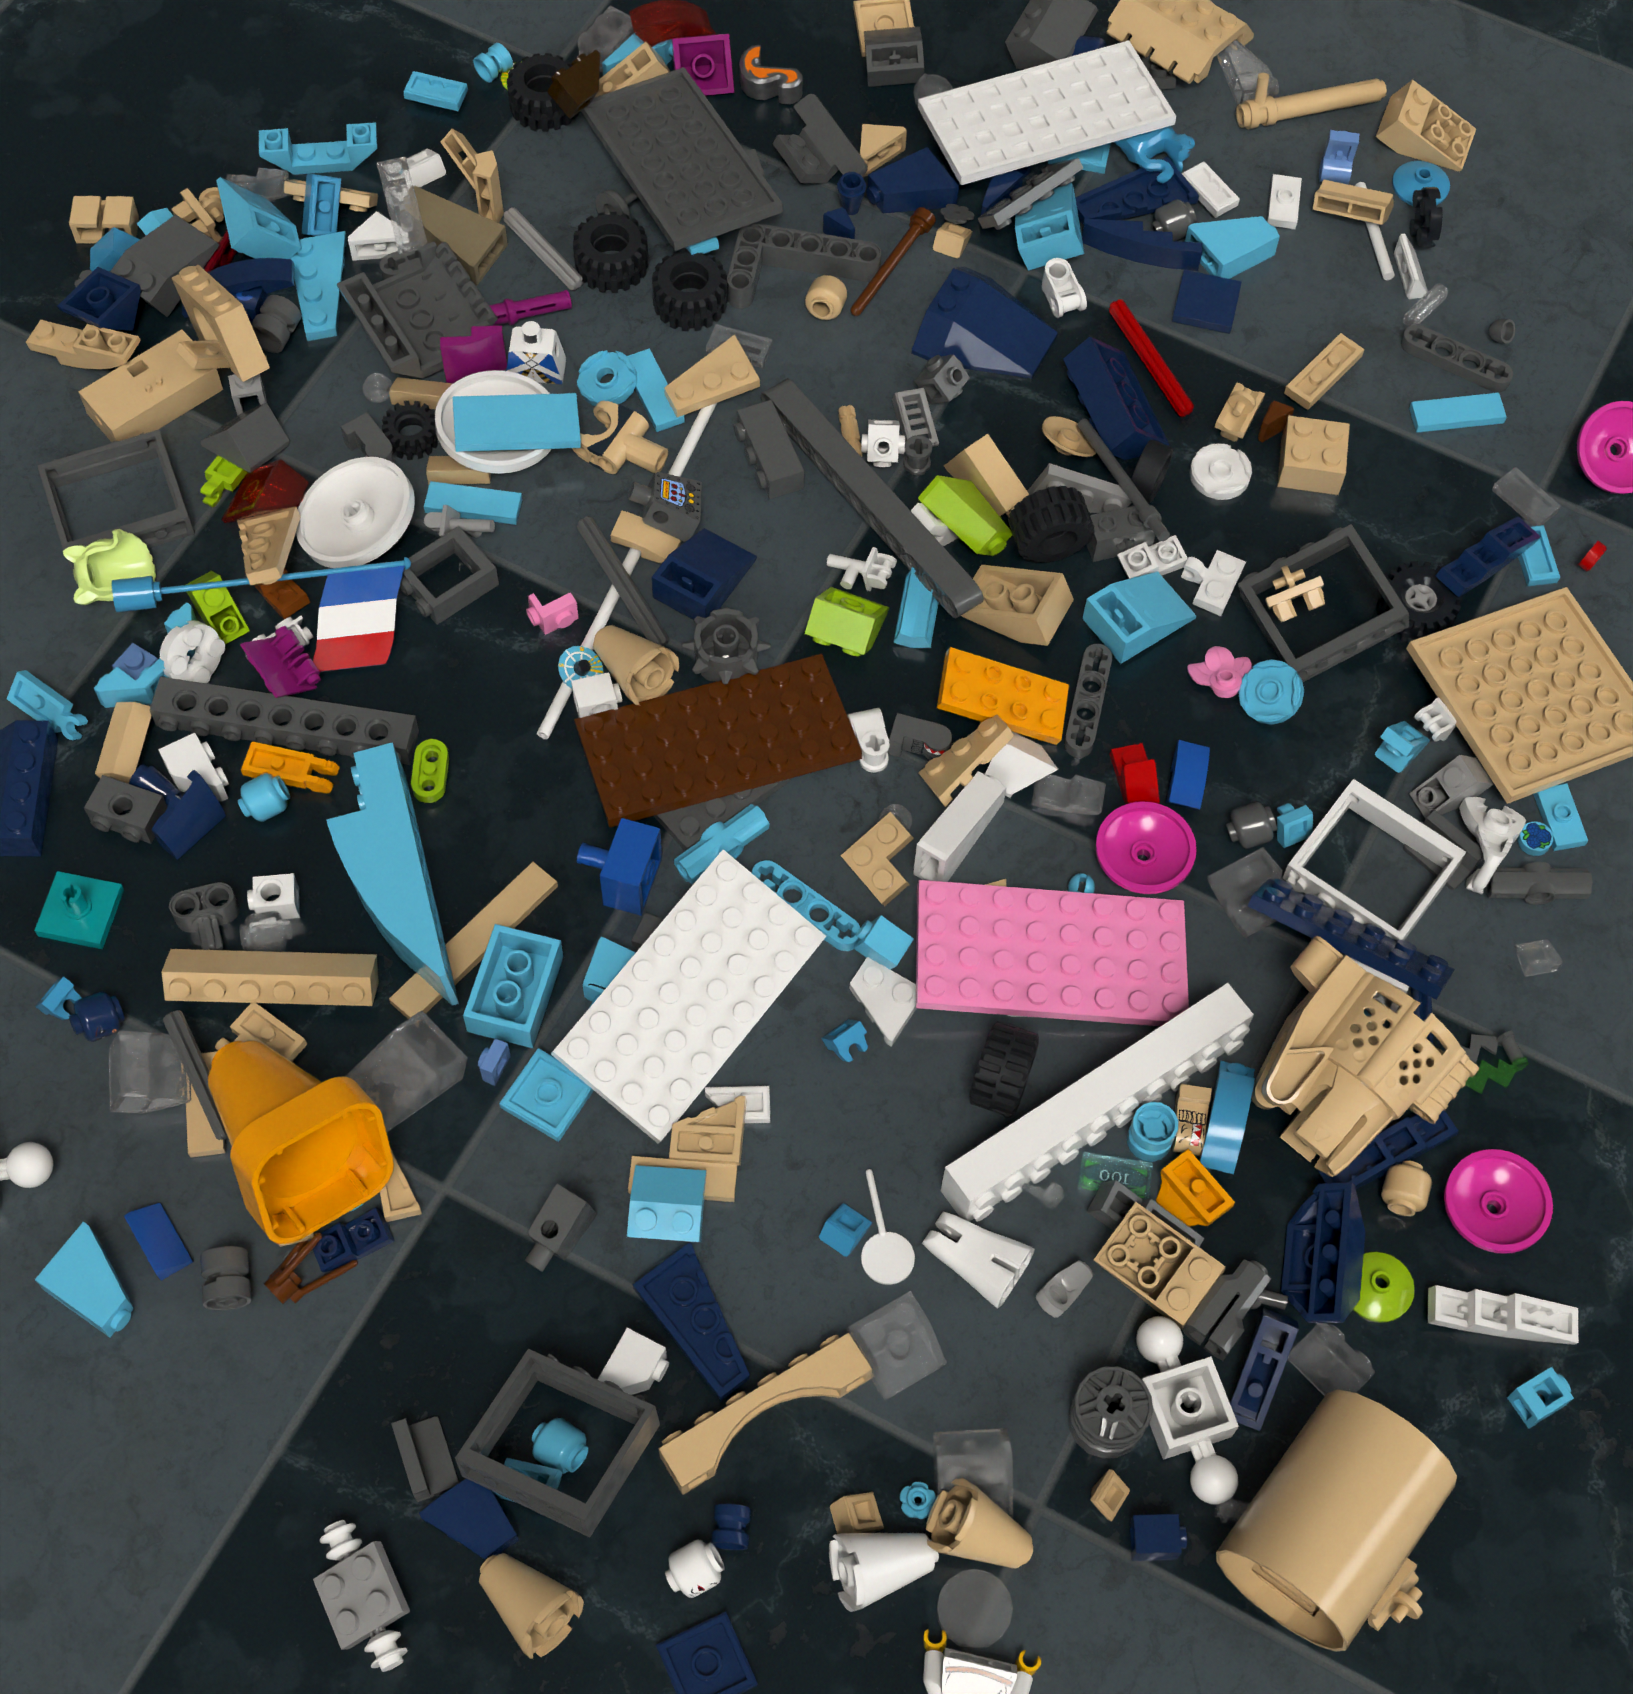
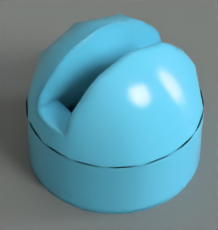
(1075, 882)

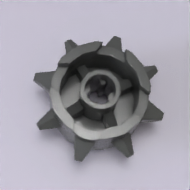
(725, 645)

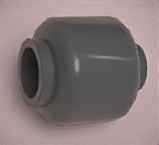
(1174, 218)
(1252, 825)

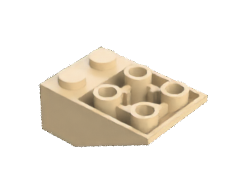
(1425, 128)
(1159, 1265)

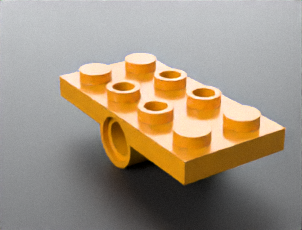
(988, 688)

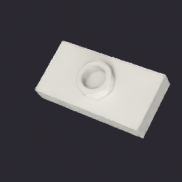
(1211, 189)
(1284, 201)

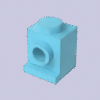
(1528, 1403)

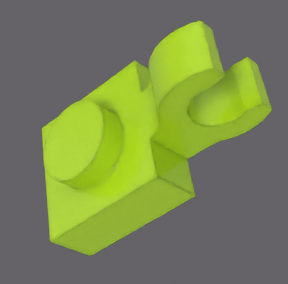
(220, 475)

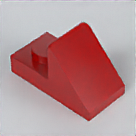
(1135, 774)

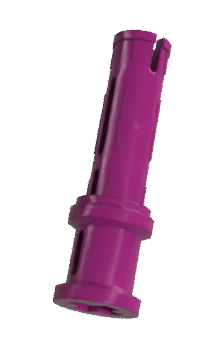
(510, 311)

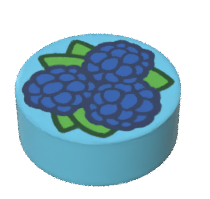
(1535, 838)

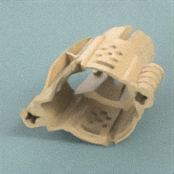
(1348, 1078)

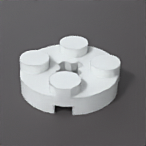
(189, 637)

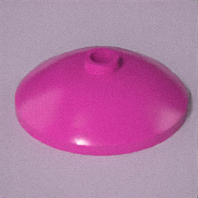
(1606, 427)
(1147, 831)
(1511, 1186)

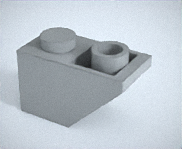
(1450, 786)

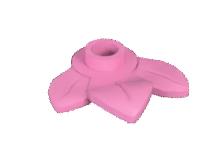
(1220, 671)

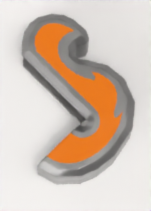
(767, 82)

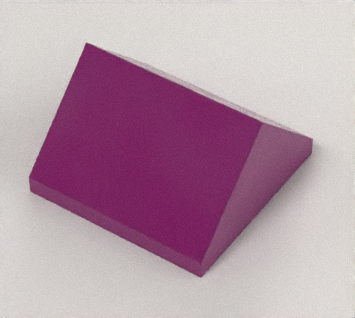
(706, 61)

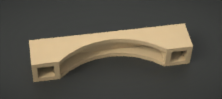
(829, 1372)

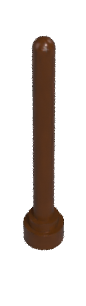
(920, 223)

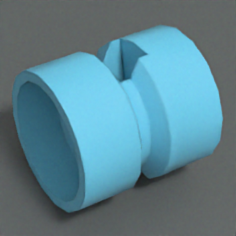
(1152, 1131)

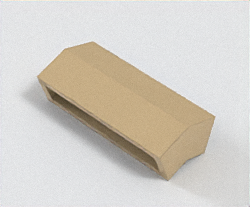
(456, 142)
(489, 189)
(1353, 202)
(124, 741)

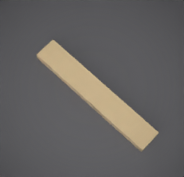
(470, 943)

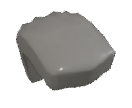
(1064, 1288)

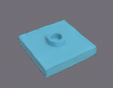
(546, 1095)

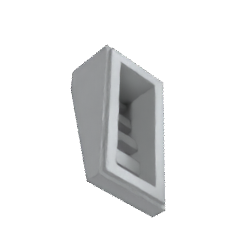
(914, 397)

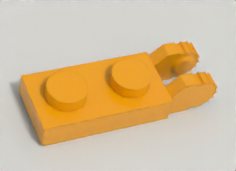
(290, 765)

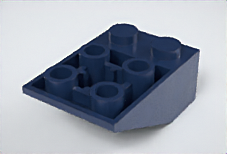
(701, 574)

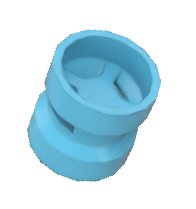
(493, 62)

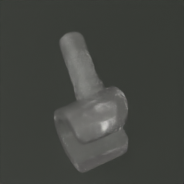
(1050, 1196)

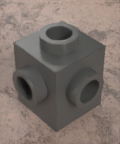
(942, 378)

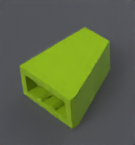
(966, 514)

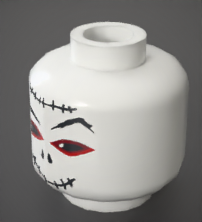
(694, 1568)

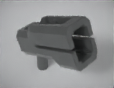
(1247, 1292)

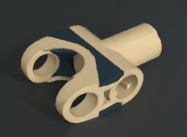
(620, 441)

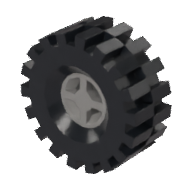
(1423, 589)

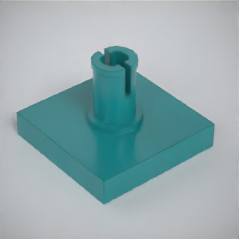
(79, 910)

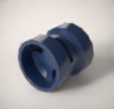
(731, 1522)

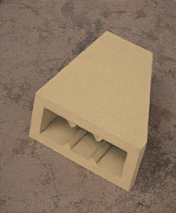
(989, 473)

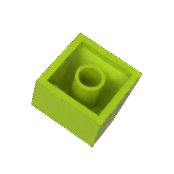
(845, 621)

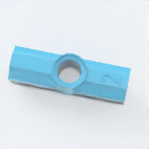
(721, 836)

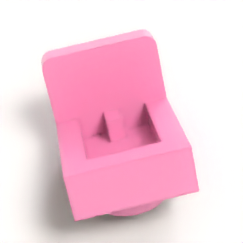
(553, 615)

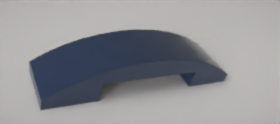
(239, 276)

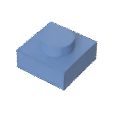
(134, 661)
(493, 1061)

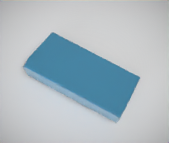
(321, 205)

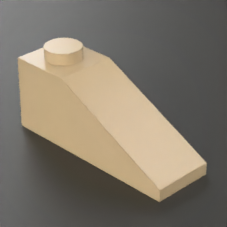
(637, 67)

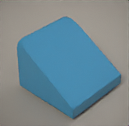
(844, 1229)

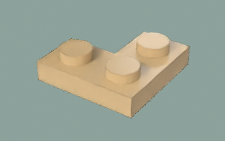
(871, 857)

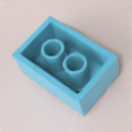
(513, 986)

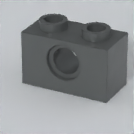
(114, 797)

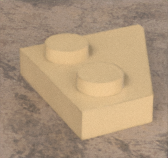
(711, 1135)

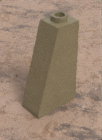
(471, 236)

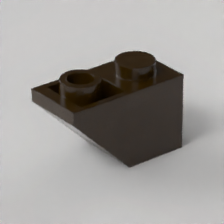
(578, 85)

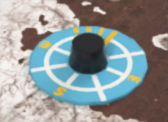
(578, 663)

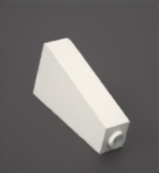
(958, 828)

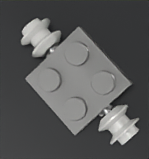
(362, 1595)

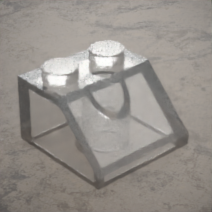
(898, 1345)

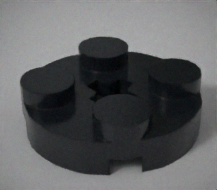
(1428, 217)

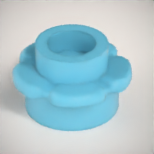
(913, 1509)

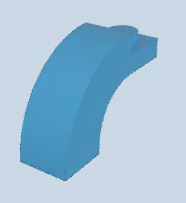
(1228, 1117)

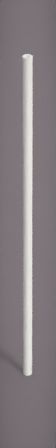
(629, 564)

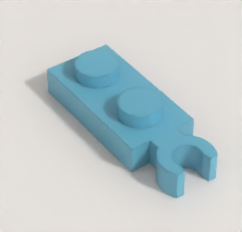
(45, 704)

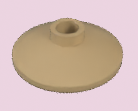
(1067, 437)

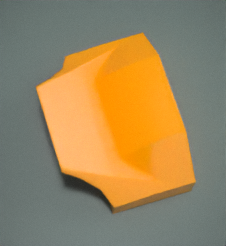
(1192, 1192)

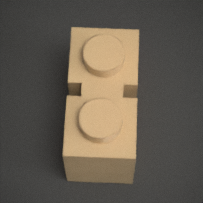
(93, 215)

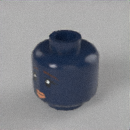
(96, 1016)

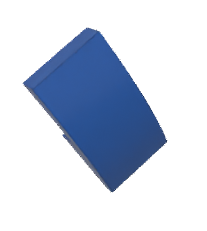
(1188, 775)

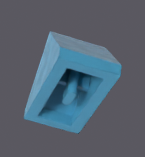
(110, 249)

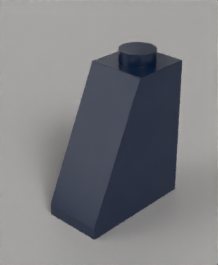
(911, 184)

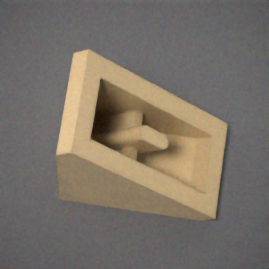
(881, 144)

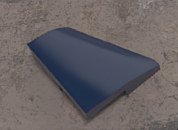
(188, 817)
(472, 1518)

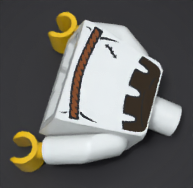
(973, 1674)

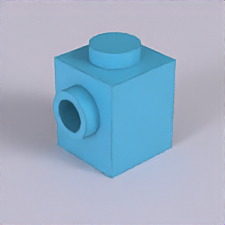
(882, 942)

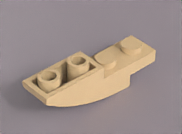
(83, 348)

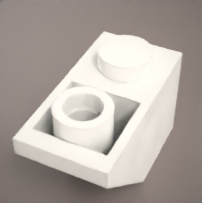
(190, 755)

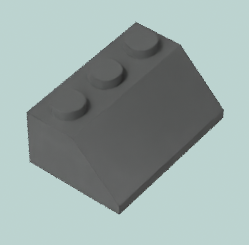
(1048, 31)

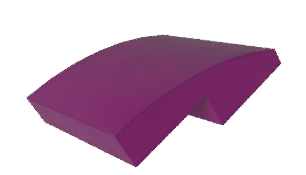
(473, 353)

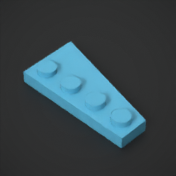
(316, 275)

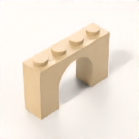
(221, 318)

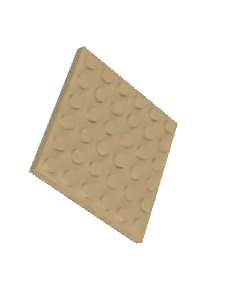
(1532, 692)

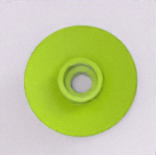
(1384, 1303)

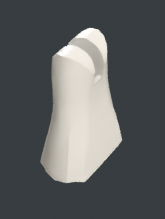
(979, 1256)

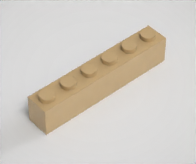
(270, 977)

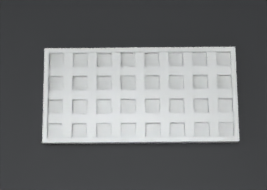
(1045, 112)
(689, 996)

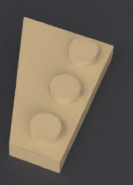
(713, 379)
(956, 764)

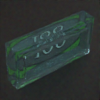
(1100, 1168)

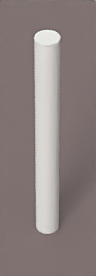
(1379, 246)

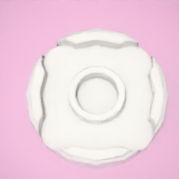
(1220, 471)

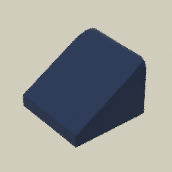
(838, 224)

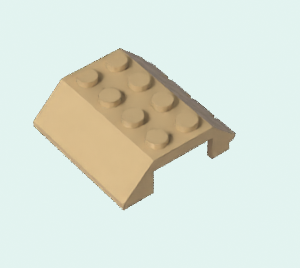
(1178, 32)

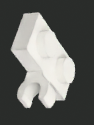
(1215, 582)

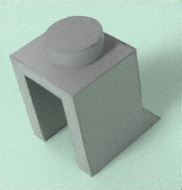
(246, 389)

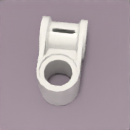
(1062, 288)
(872, 739)

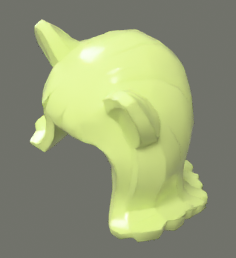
(107, 561)

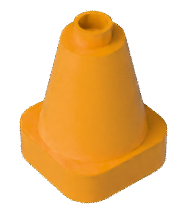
(297, 1143)

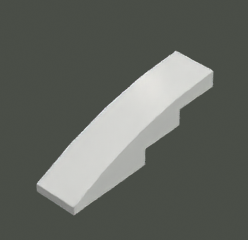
(1503, 1316)

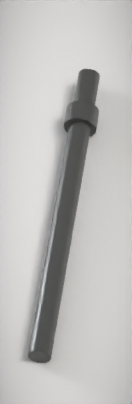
(1147, 513)

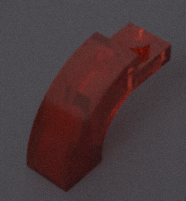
(669, 20)

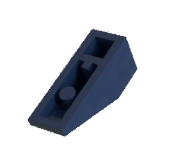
(1263, 1367)

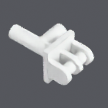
(874, 570)
(1437, 719)

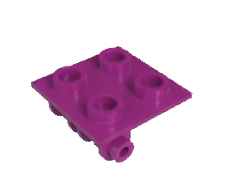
(280, 663)

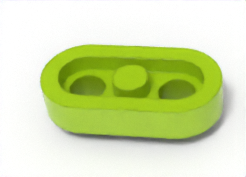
(430, 773)

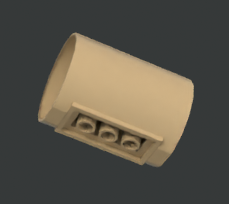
(1337, 1519)

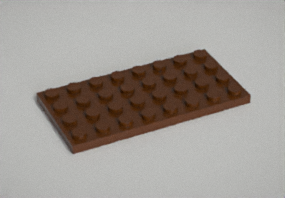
(717, 740)

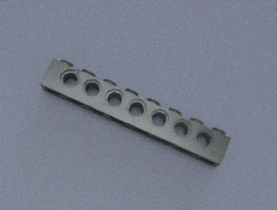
(335, 719)

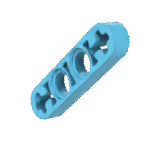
(809, 901)

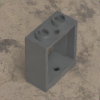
(459, 596)

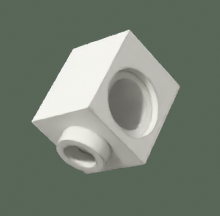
(595, 694)
(284, 885)

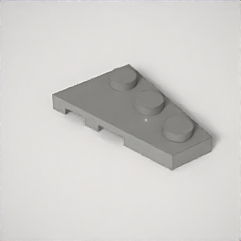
(1098, 494)

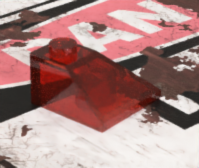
(266, 491)

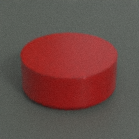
(1592, 556)

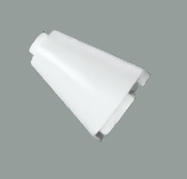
(878, 1564)

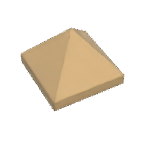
(1109, 1494)

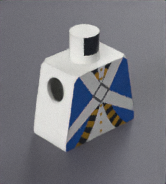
(536, 354)

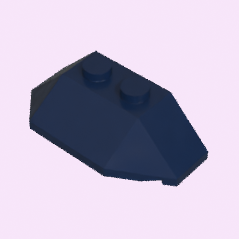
(1325, 1254)

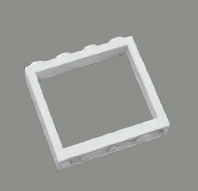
(1396, 824)

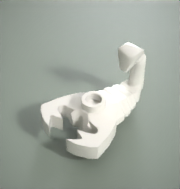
(1494, 833)

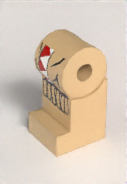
(1192, 1114)

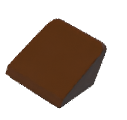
(1274, 420)

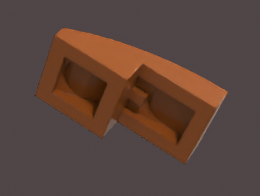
(284, 596)

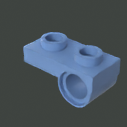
(1338, 156)

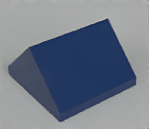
(104, 301)

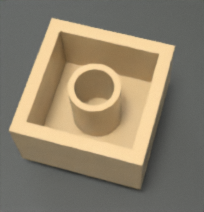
(1313, 455)

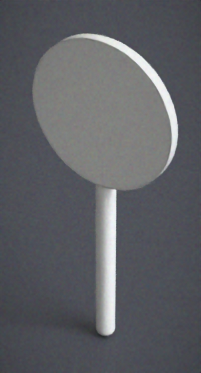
(887, 1255)

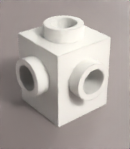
(878, 432)

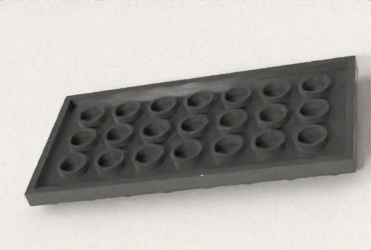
(681, 159)

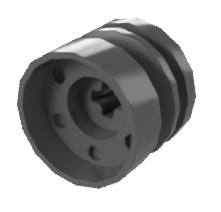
(1107, 1433)

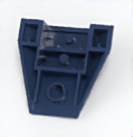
(983, 327)

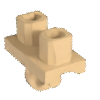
(204, 214)
(1238, 412)
(1310, 590)
(1399, 1598)

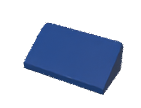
(158, 1240)

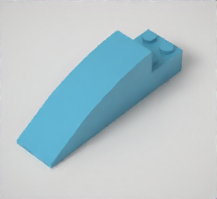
(389, 866)

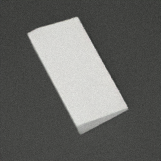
(425, 167)
(1409, 268)

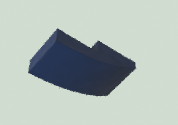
(352, 1241)

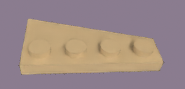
(267, 544)

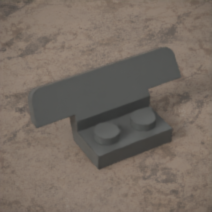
(820, 147)

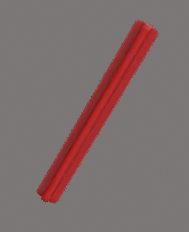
(1151, 358)

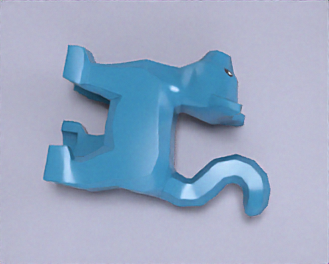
(1143, 147)

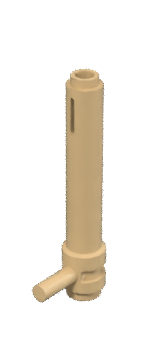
(1269, 110)

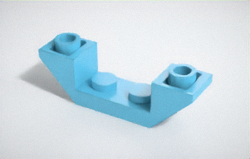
(318, 157)
(120, 687)

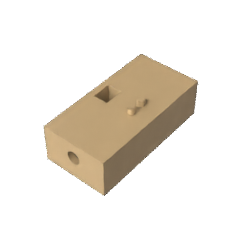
(148, 391)

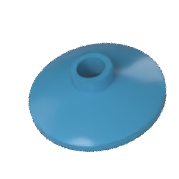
(1415, 176)

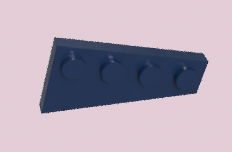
(1134, 195)
(691, 1316)

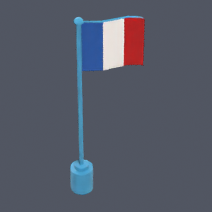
(353, 614)

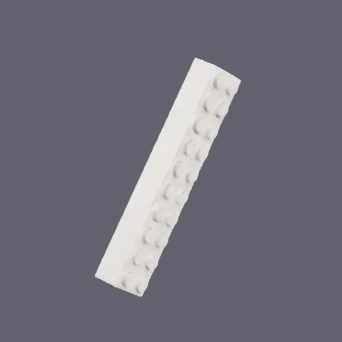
(1096, 1104)

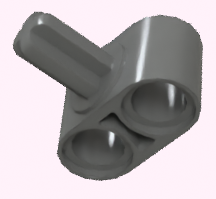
(205, 916)

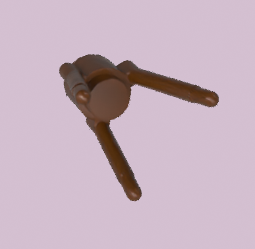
(284, 1281)

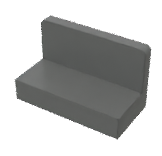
(1446, 829)
(425, 1457)

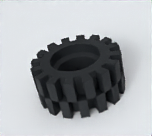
(408, 416)

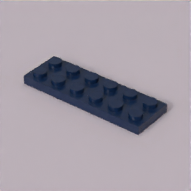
(1359, 941)

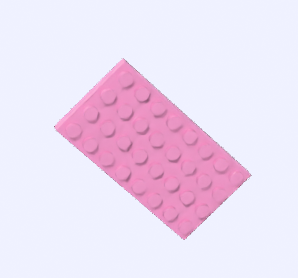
(1050, 953)

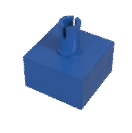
(627, 866)

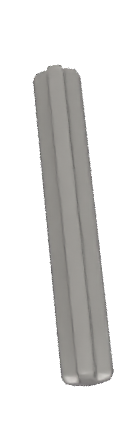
(543, 249)

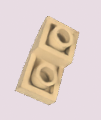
(634, 533)

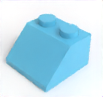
(667, 1203)

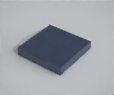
(1207, 301)
(707, 1660)

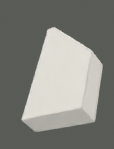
(757, 1100)

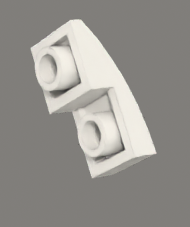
(1161, 557)

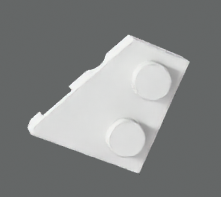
(886, 997)

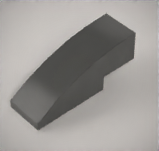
(1115, 1201)

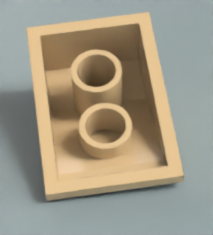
(1021, 603)

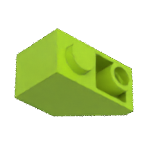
(218, 609)

